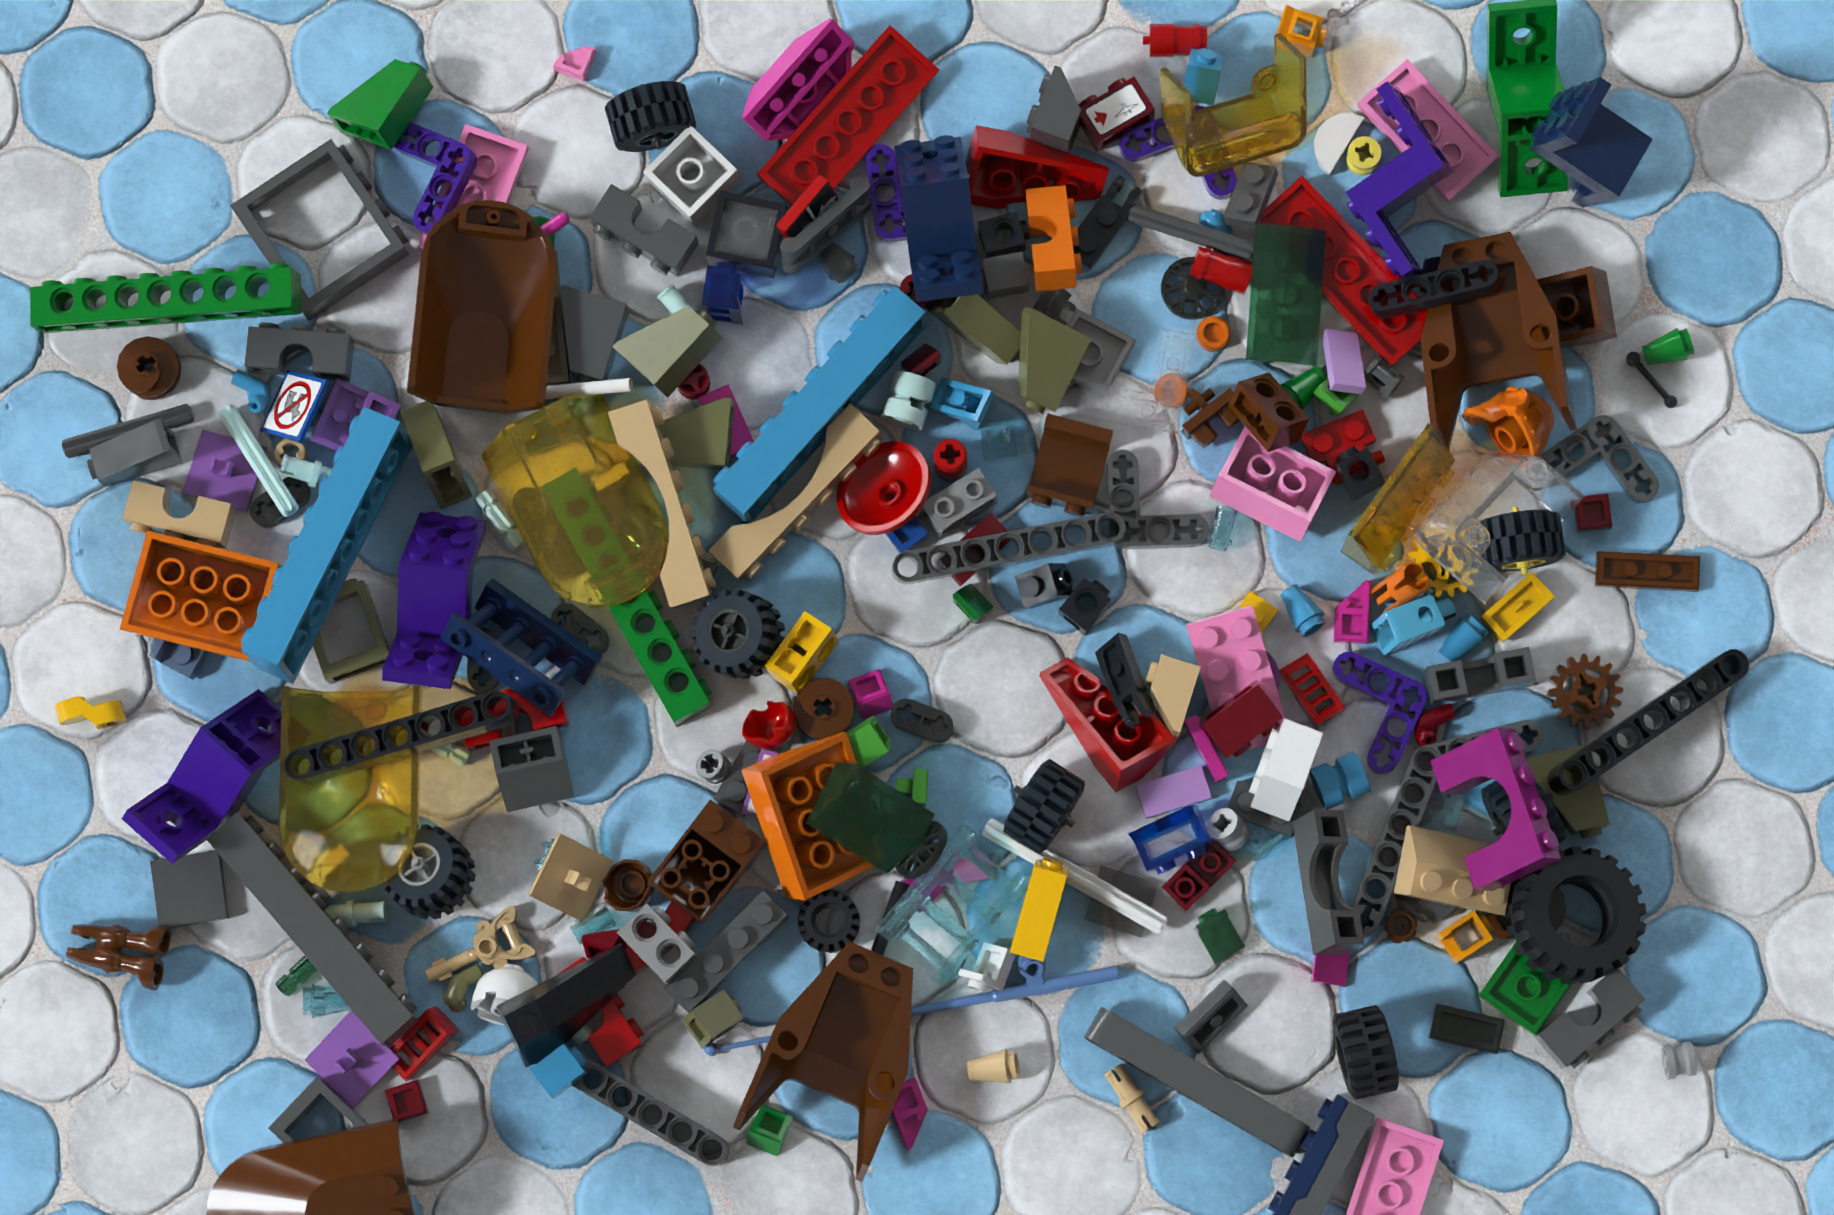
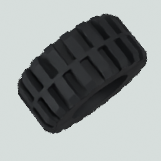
(1618, 908)

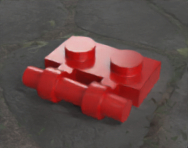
(1331, 439)

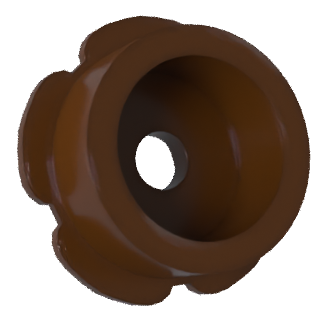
(1391, 922)

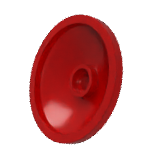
(889, 473)

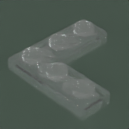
(1155, 410)

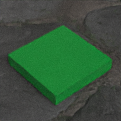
(1522, 992)

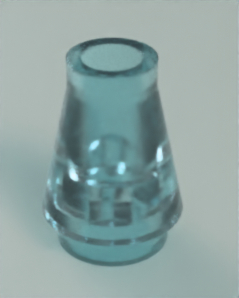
(322, 1001)

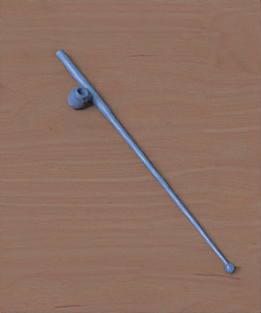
(1035, 985)

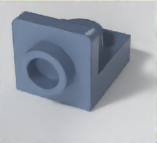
(178, 657)

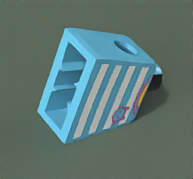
(1411, 623)

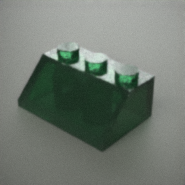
(869, 817)

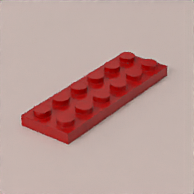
(850, 117)
(1349, 272)

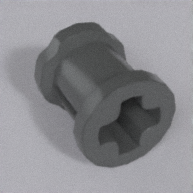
(1382, 378)

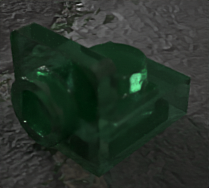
(1218, 935)

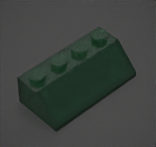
(1286, 295)

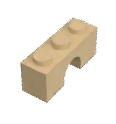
(149, 510)

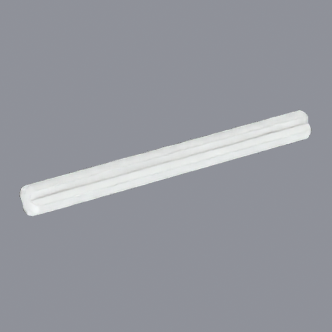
(1083, 881)

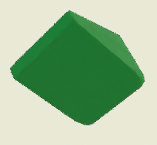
(972, 603)
(769, 1130)

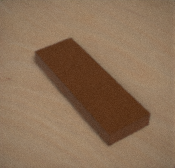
(1647, 571)

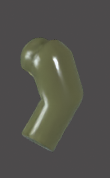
(458, 986)

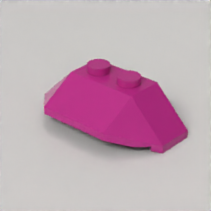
(798, 81)

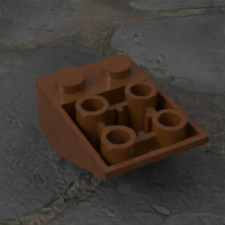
(707, 861)

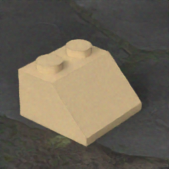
(1171, 690)

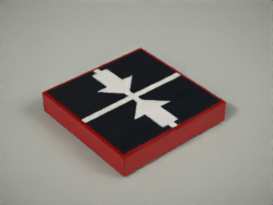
(807, 207)

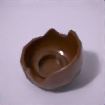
(627, 885)

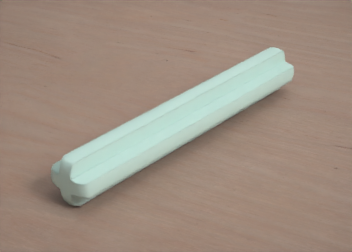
(258, 461)

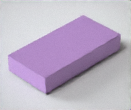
(1343, 361)
(1173, 792)

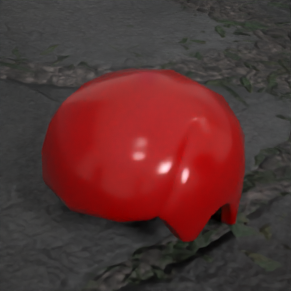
(769, 727)

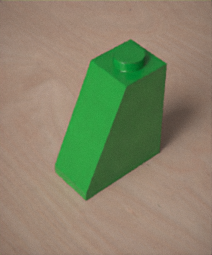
(383, 104)

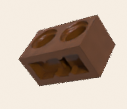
(1268, 412)

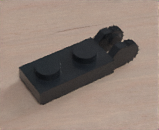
(1104, 223)
(1124, 680)

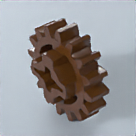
(1592, 705)

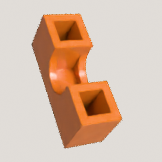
(1055, 260)

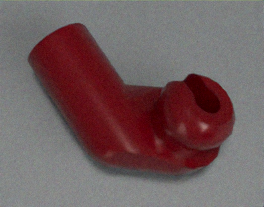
(1429, 722)

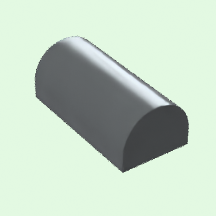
(1211, 1016)

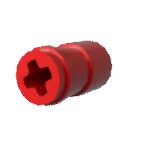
(1175, 40)
(1221, 269)
(950, 460)

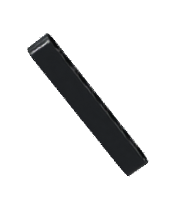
(1637, 732)
(385, 737)

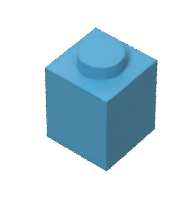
(1203, 75)
(560, 1070)

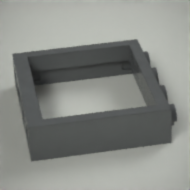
(359, 275)

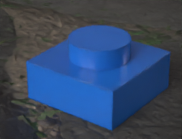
(907, 535)

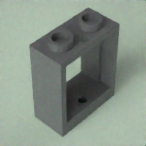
(304, 1104)

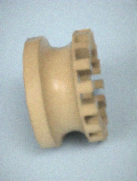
(279, 451)

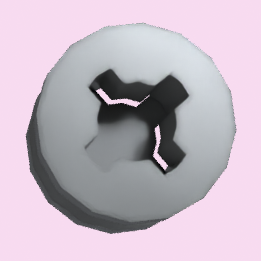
(1228, 829)
(1679, 1060)

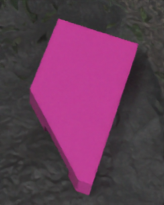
(1353, 617)
(909, 1112)

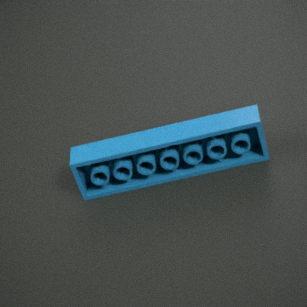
(803, 423)
(327, 545)

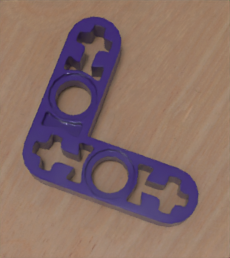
(1145, 152)
(444, 163)
(889, 209)
(1392, 697)

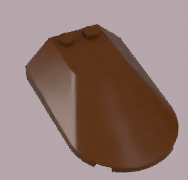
(483, 311)
(319, 1175)

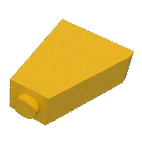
(1039, 909)

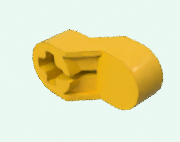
(78, 710)

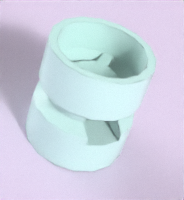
(908, 401)

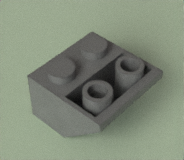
(1058, 114)
(532, 768)

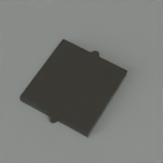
(1134, 886)

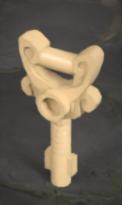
(486, 947)

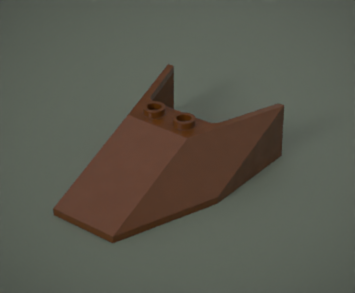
(1491, 335)
(845, 1041)

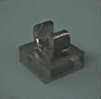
(1052, 302)

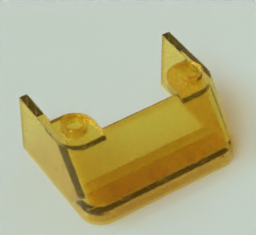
(1242, 128)

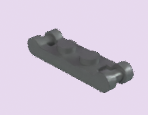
(826, 228)

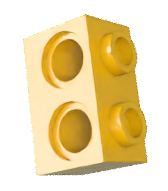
(802, 652)

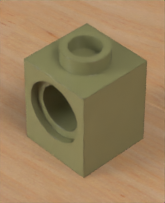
(713, 1018)

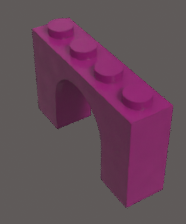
(1528, 839)

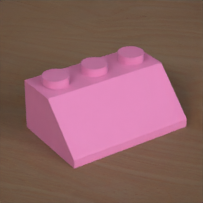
(1272, 486)

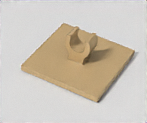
(570, 877)

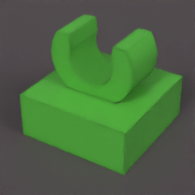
(1334, 400)
(916, 787)

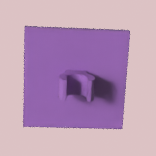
(221, 471)
(351, 1059)

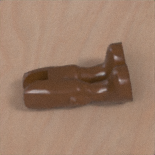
(112, 940)

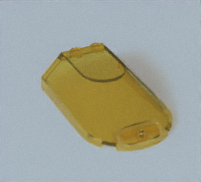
(580, 502)
(360, 824)

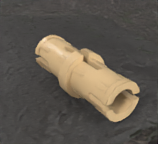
(1131, 1098)

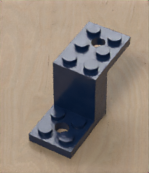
(1590, 142)
(938, 218)

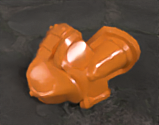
(1515, 421)

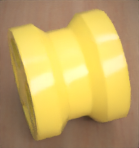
(1360, 162)

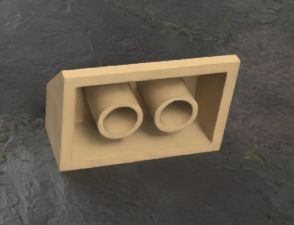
(1436, 871)

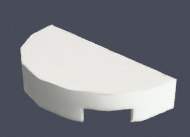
(1334, 138)

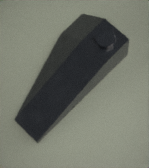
(563, 1004)

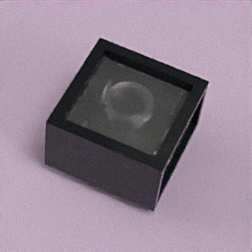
(746, 234)

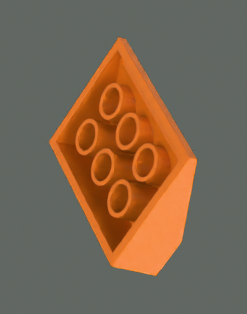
(196, 594)
(783, 796)

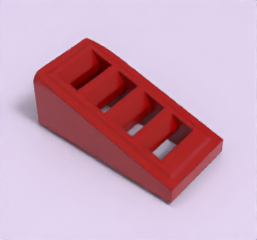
(1328, 713)
(441, 1023)

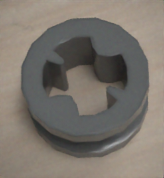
(707, 760)

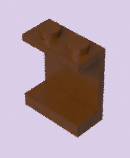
(1069, 465)

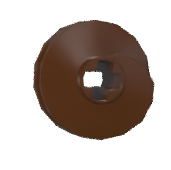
(140, 382)
(823, 692)

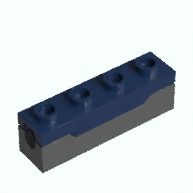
(1324, 1160)

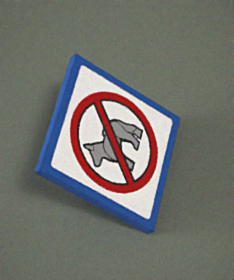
(294, 406)

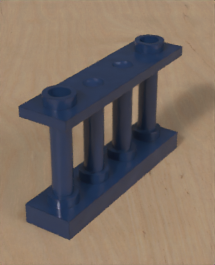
(533, 629)

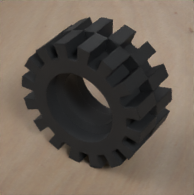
(831, 942)

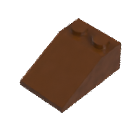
(1581, 305)

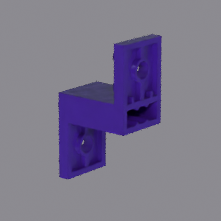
(1398, 182)
(432, 585)
(210, 778)

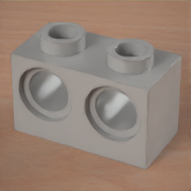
(959, 503)
(651, 949)

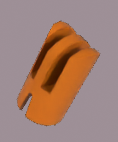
(1402, 585)

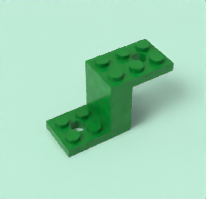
(1520, 86)

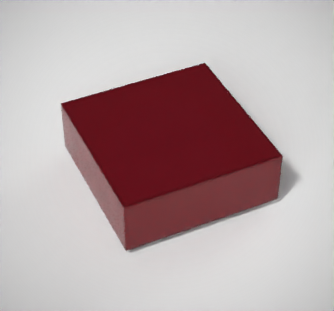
(1593, 513)
(406, 1101)

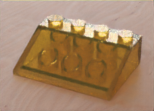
(1399, 502)

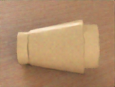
(994, 1067)

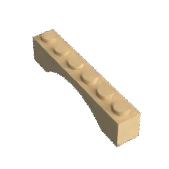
(748, 544)
(683, 570)

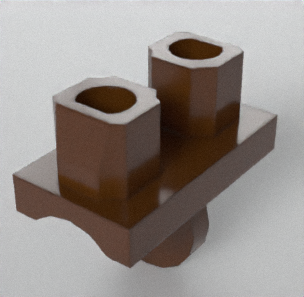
(1198, 426)

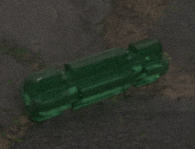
(298, 974)

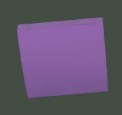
(341, 407)

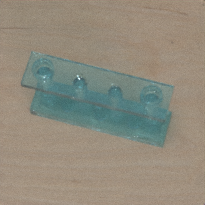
(919, 899)

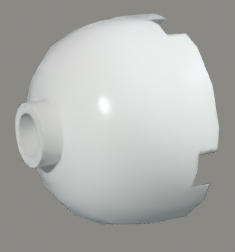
(497, 988)

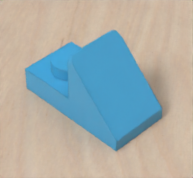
(961, 401)

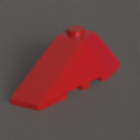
(1006, 164)
(1115, 750)

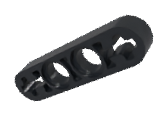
(1433, 284)

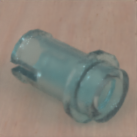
(1222, 528)
(594, 923)

